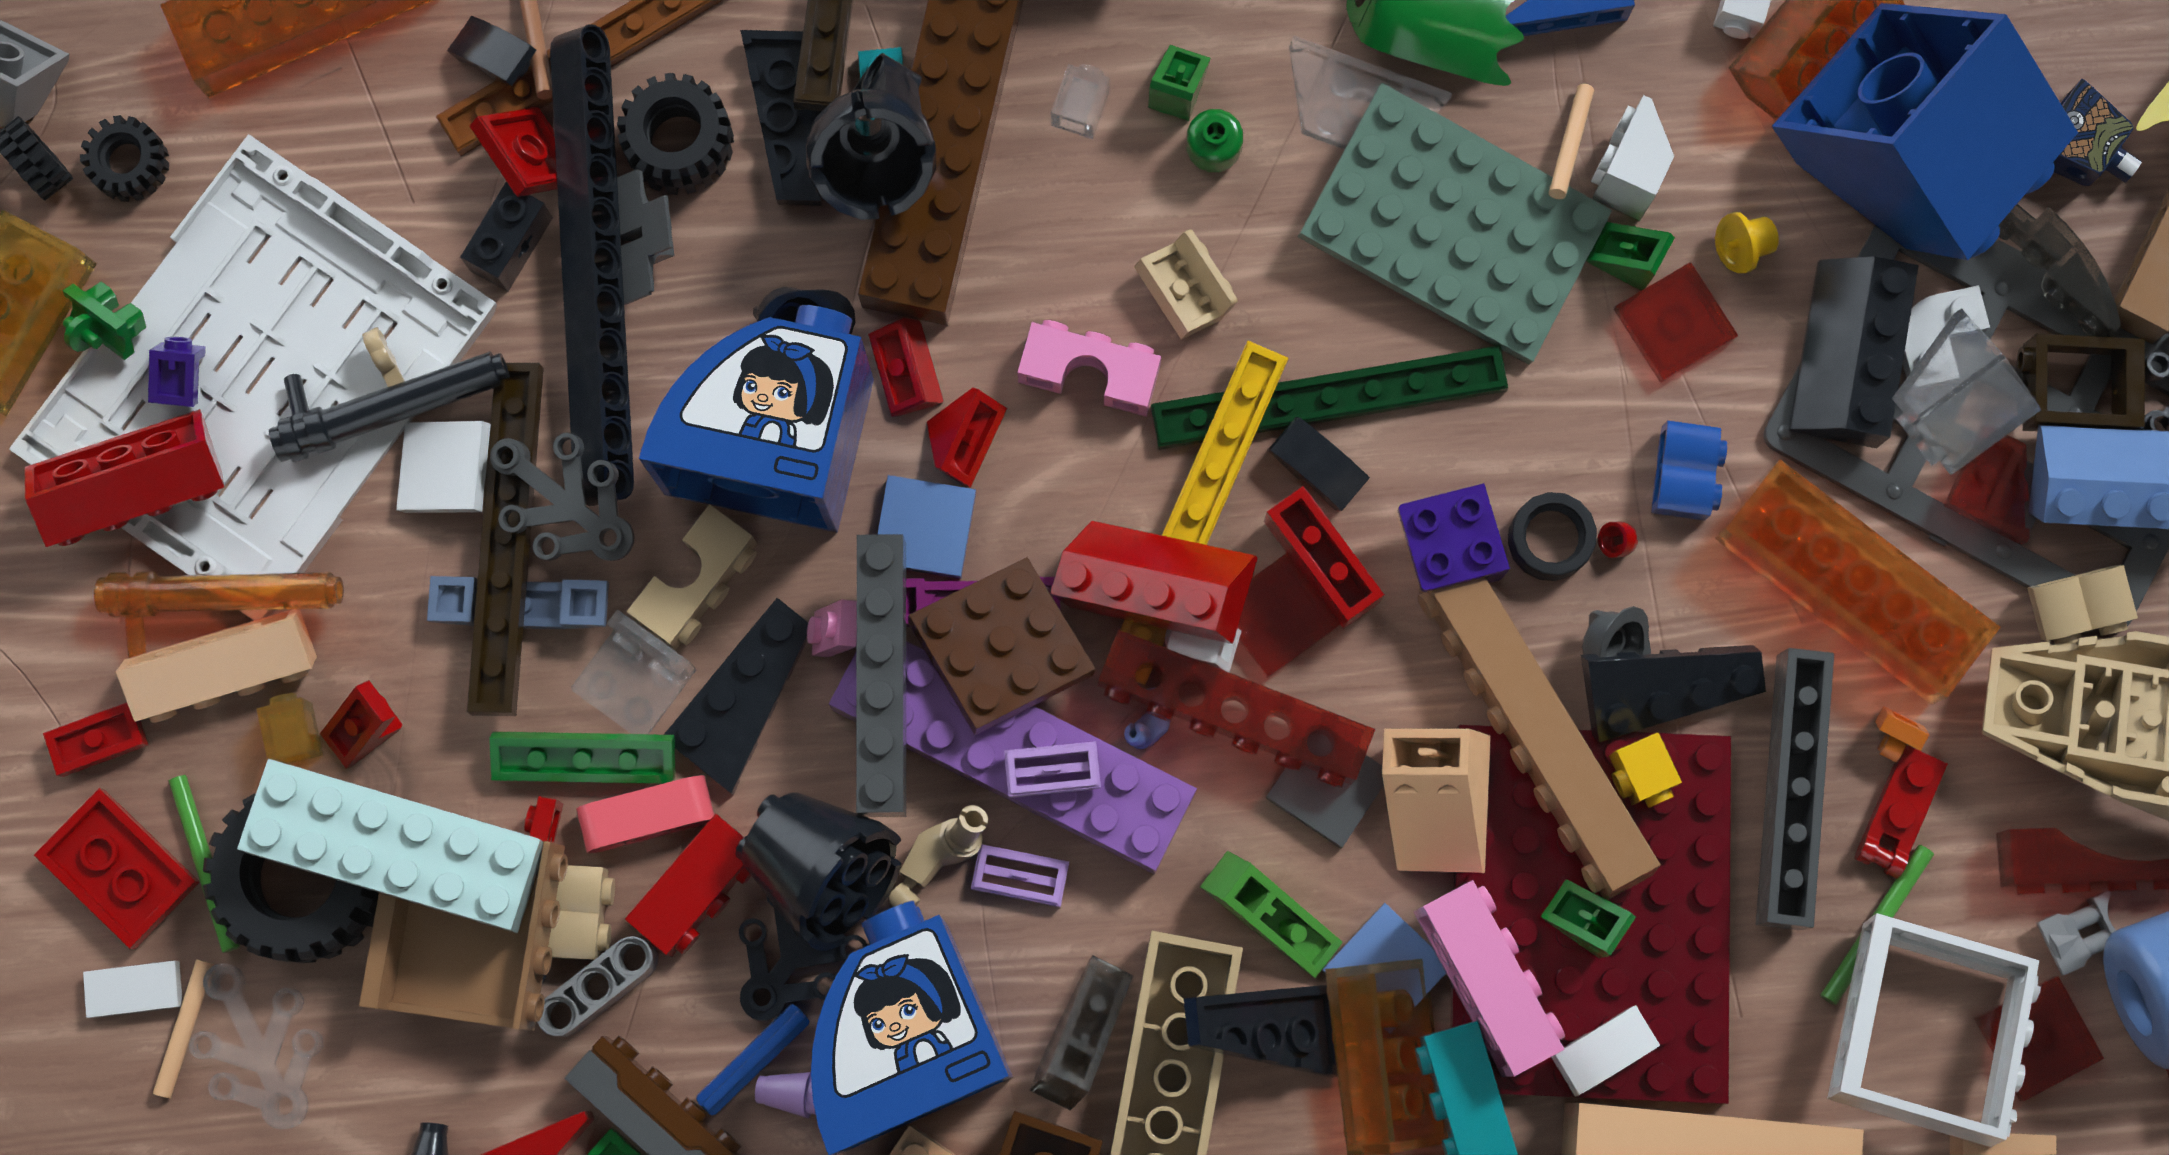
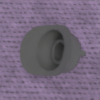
(1617, 633)

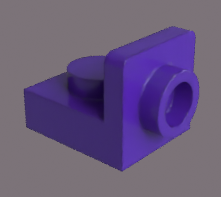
(174, 372)

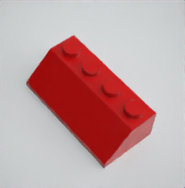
(122, 479)
(1155, 580)

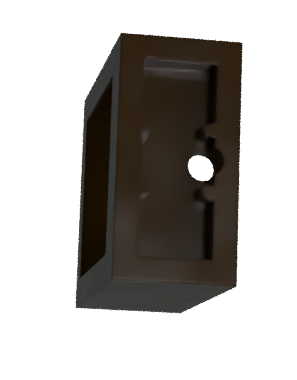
(2127, 379)

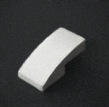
(1605, 1050)

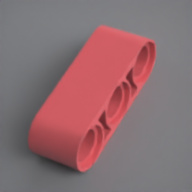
(645, 814)

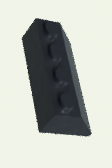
(1854, 349)

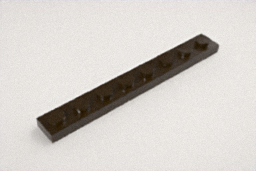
(503, 553)

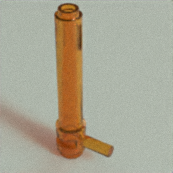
(148, 594)

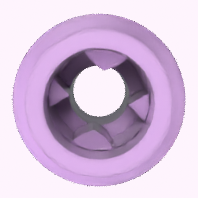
(786, 1093)

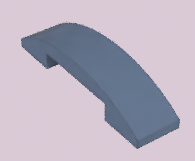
(547, 604)

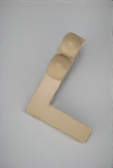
(382, 356)

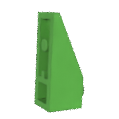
(1271, 913)

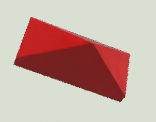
(964, 434)

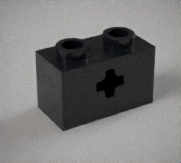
(506, 237)

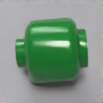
(1214, 140)

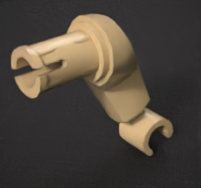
(938, 847)

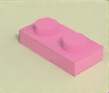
(833, 629)

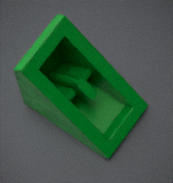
(1178, 82)
(1630, 253)
(1588, 919)

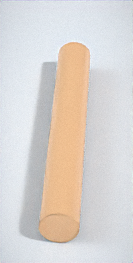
(1571, 141)
(182, 1031)

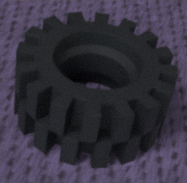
(110, 138)
(32, 159)

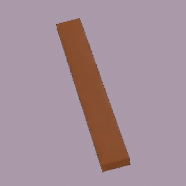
(627, 31)

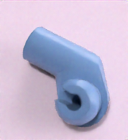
(1145, 730)

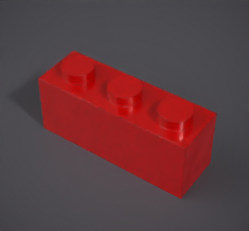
(1323, 557)
(691, 889)

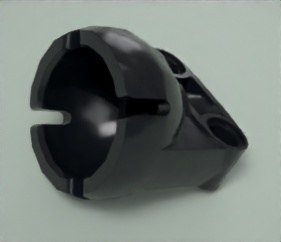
(874, 161)

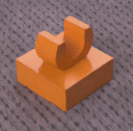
(1899, 732)

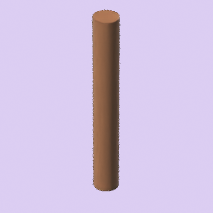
(535, 38)

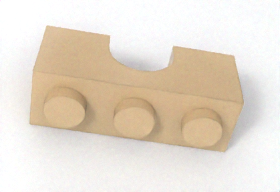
(676, 612)

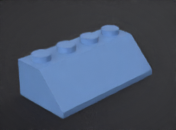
(2101, 476)

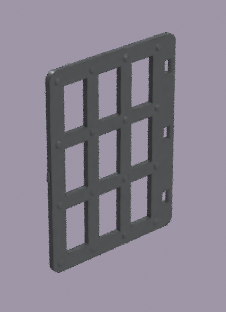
(2008, 284)

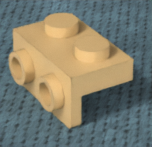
(1187, 285)

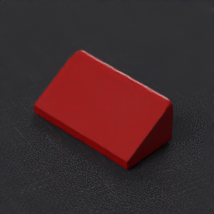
(905, 367)

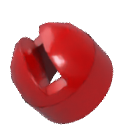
(1617, 529)

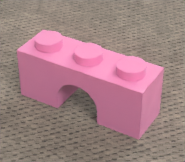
(1055, 352)

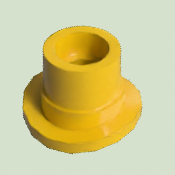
(1743, 241)

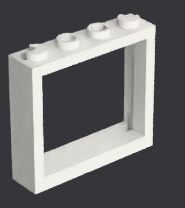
(2013, 1032)

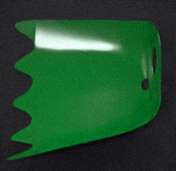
(1439, 33)

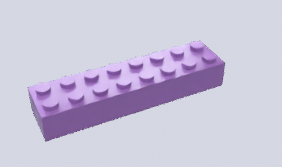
(1129, 815)

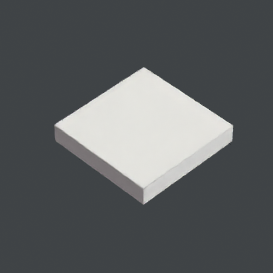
(443, 467)

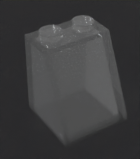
(1962, 396)

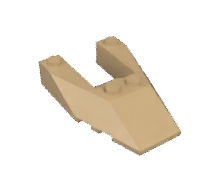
(2088, 712)

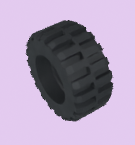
(252, 922)

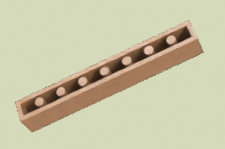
(1541, 736)

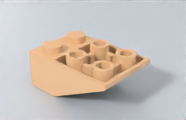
(1437, 798)

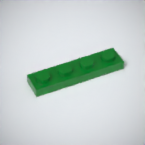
(582, 757)

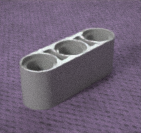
(620, 980)

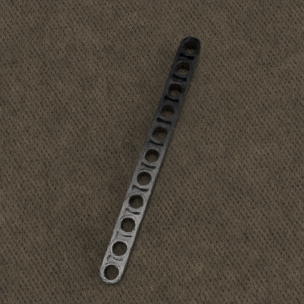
(591, 255)

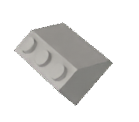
(26, 73)

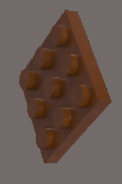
(1001, 645)

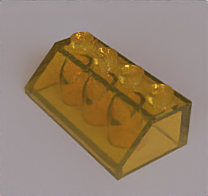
(32, 301)

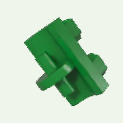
(95, 323)

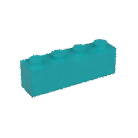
(1465, 1092)

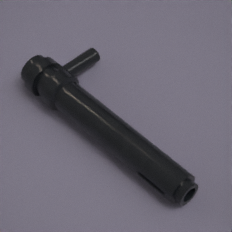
(322, 429)

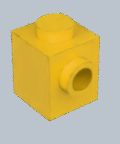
(1644, 771)

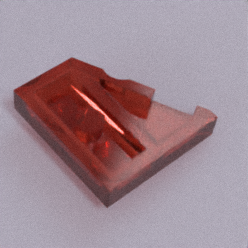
(1994, 490)

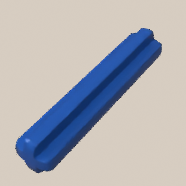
(752, 1060)

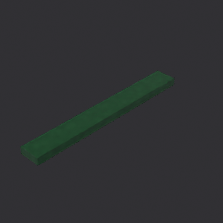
(1345, 394)

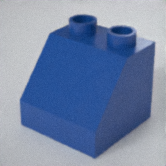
(1930, 126)

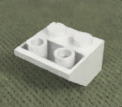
(1634, 161)

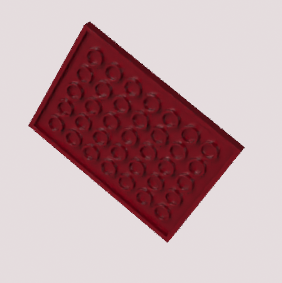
(1671, 956)

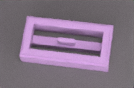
(1055, 787)
(983, 868)

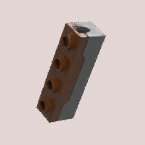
(643, 1105)

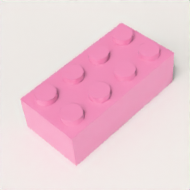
(1489, 979)

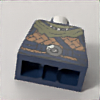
(2098, 140)

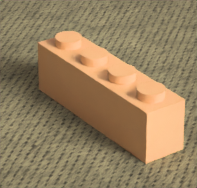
(217, 665)

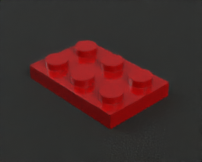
(116, 868)

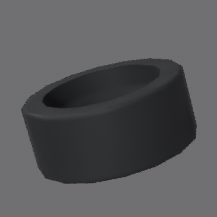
(1559, 503)

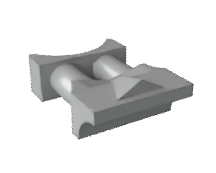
(2063, 934)

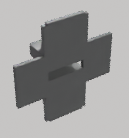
(649, 230)

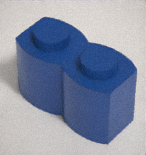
(1687, 470)

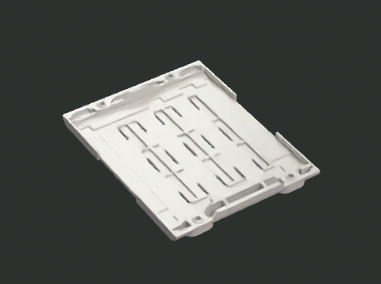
(212, 276)

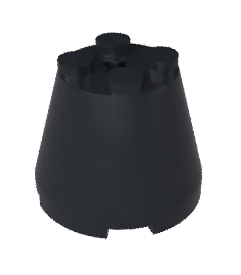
(820, 865)

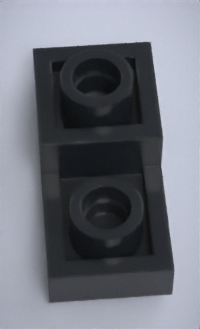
(492, 50)
(1319, 463)

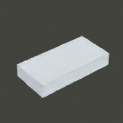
(132, 989)

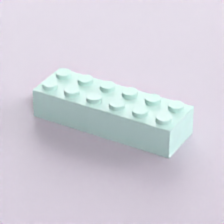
(392, 845)

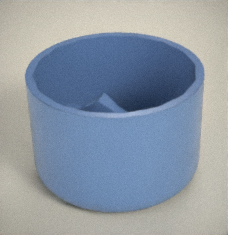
(2139, 983)

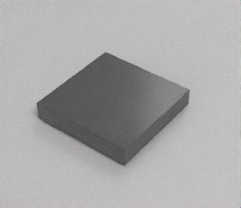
(1322, 807)

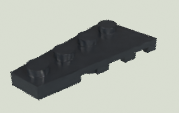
(773, 74)
(1651, 689)

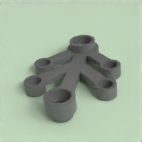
(568, 502)

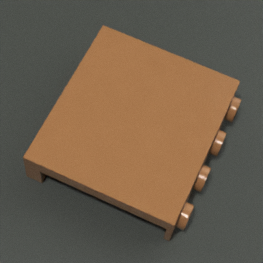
(461, 967)

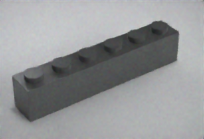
(881, 676)
(1795, 789)

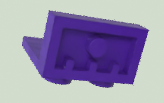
(1453, 538)

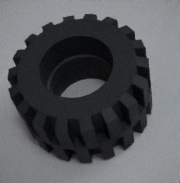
(671, 100)

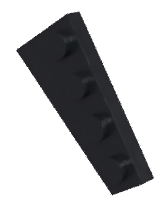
(732, 708)
(1267, 1026)

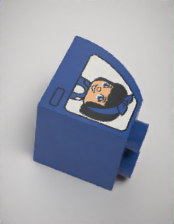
(767, 421)
(899, 1032)

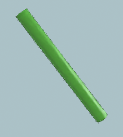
(198, 846)
(1889, 906)

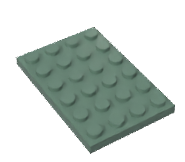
(1454, 224)

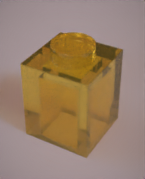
(289, 729)

